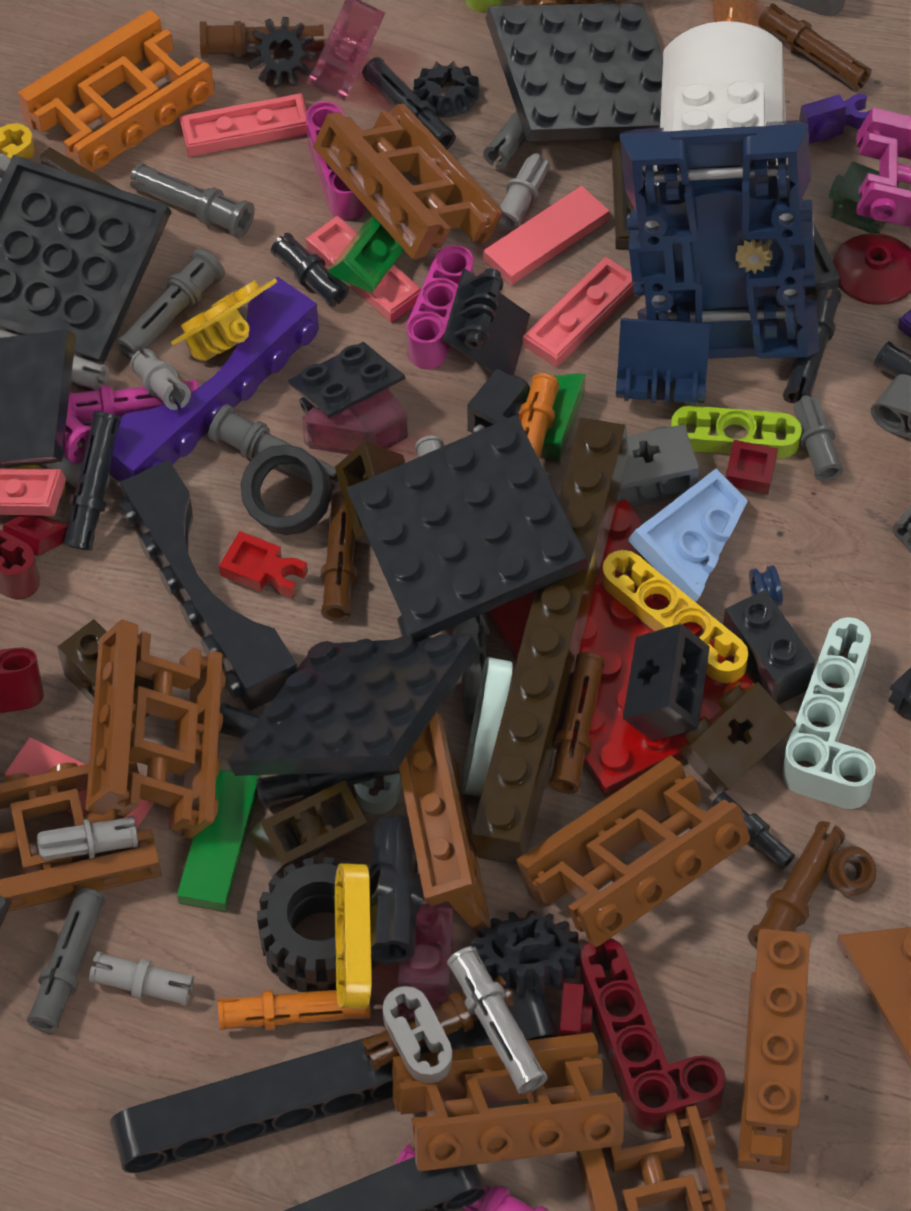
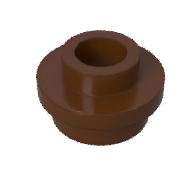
(864, 867)

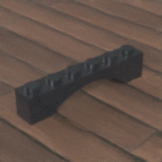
(253, 653)

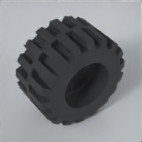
(288, 903)

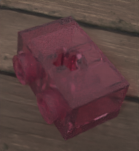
(346, 48)

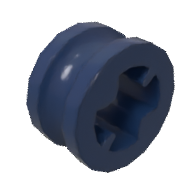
(766, 581)

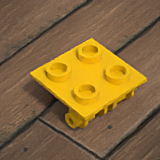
(220, 325)

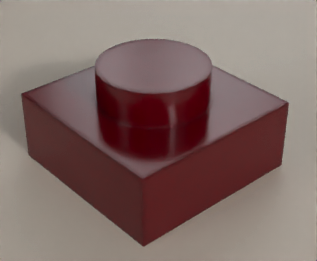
(751, 466)
(37, 531)
(575, 1015)

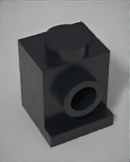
(497, 400)

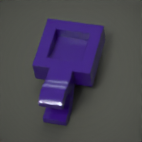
(831, 114)

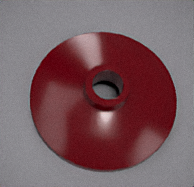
(872, 280)

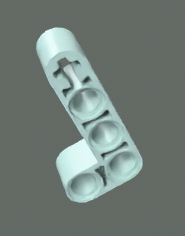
(831, 706)

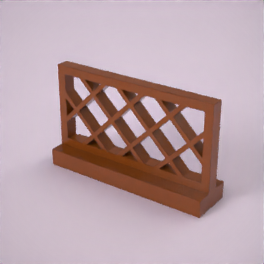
(442, 827)

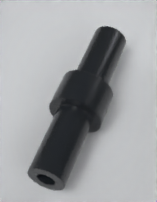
(760, 835)

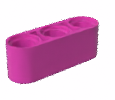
(338, 196)
(433, 307)

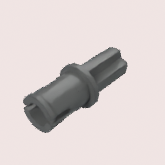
(818, 439)

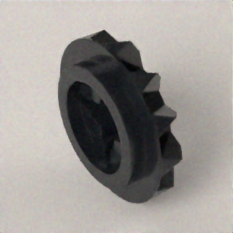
(458, 98)

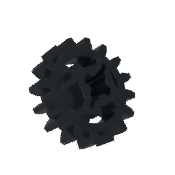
(529, 951)

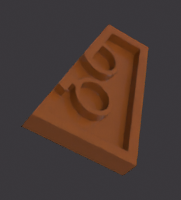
(884, 972)

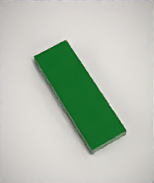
(218, 848)

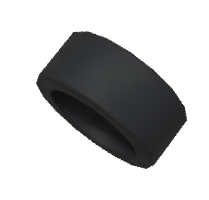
(261, 466)

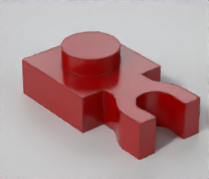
(259, 562)

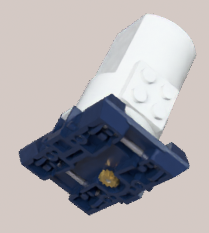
(721, 198)

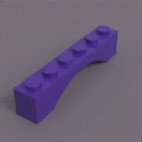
(278, 324)

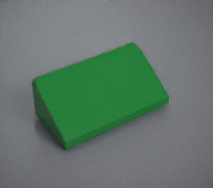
(367, 256)
(566, 409)

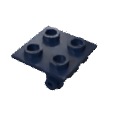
(662, 360)

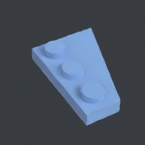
(691, 532)

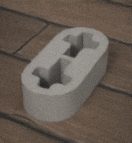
(407, 1040)

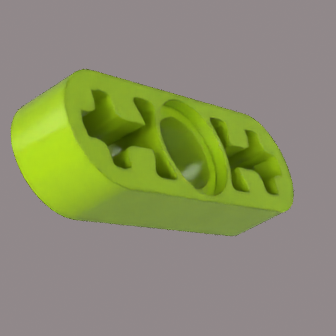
(769, 422)

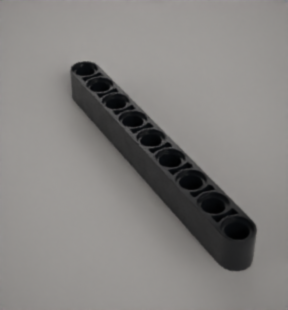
(280, 1096)

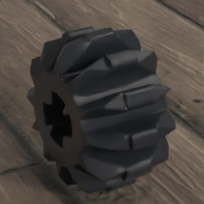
(280, 38)

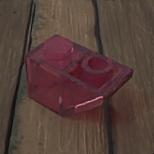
(375, 420)
(429, 966)

